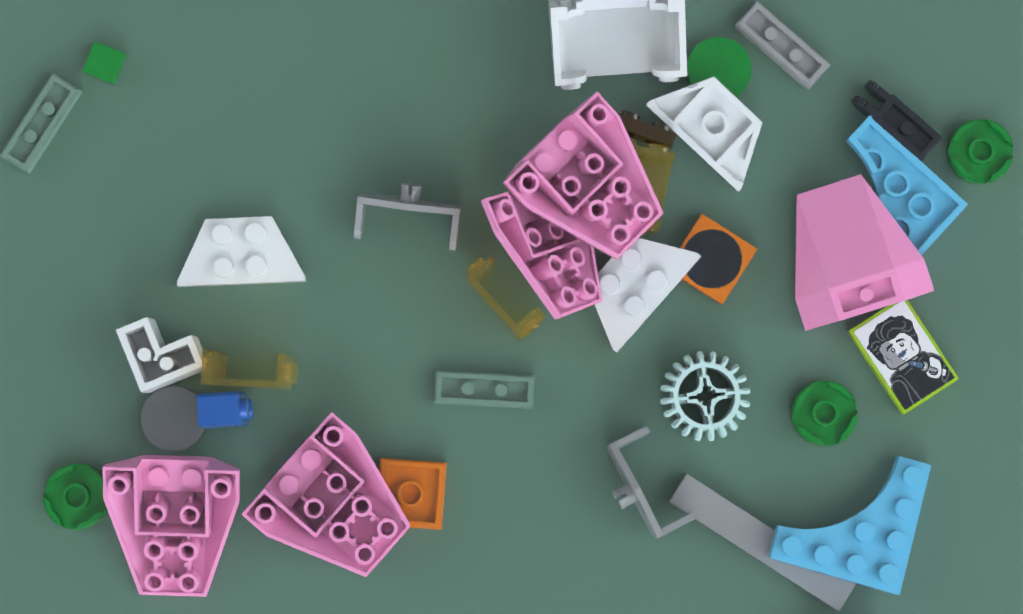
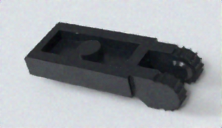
(898, 121)

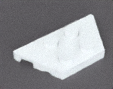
(712, 125)
(240, 254)
(638, 285)

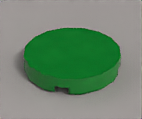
(720, 59)
(980, 151)
(824, 413)
(75, 496)

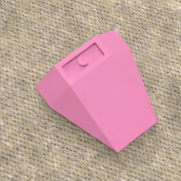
(588, 179)
(851, 255)
(550, 259)
(331, 501)
(172, 519)

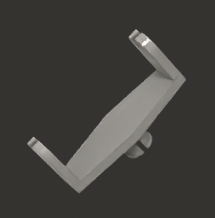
(409, 202)
(632, 490)

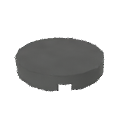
(171, 419)

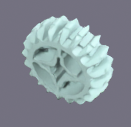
(706, 411)

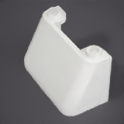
(617, 39)

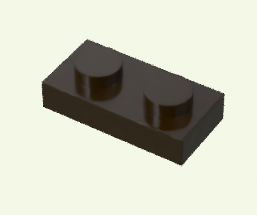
(650, 134)

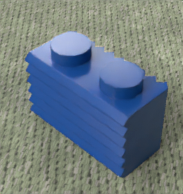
(224, 409)

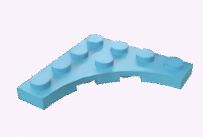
(905, 185)
(869, 545)

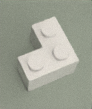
(153, 361)

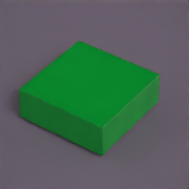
(104, 63)

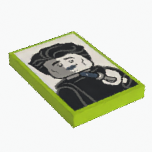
(903, 355)

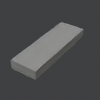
(782, 45)

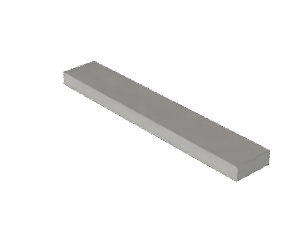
(753, 538)

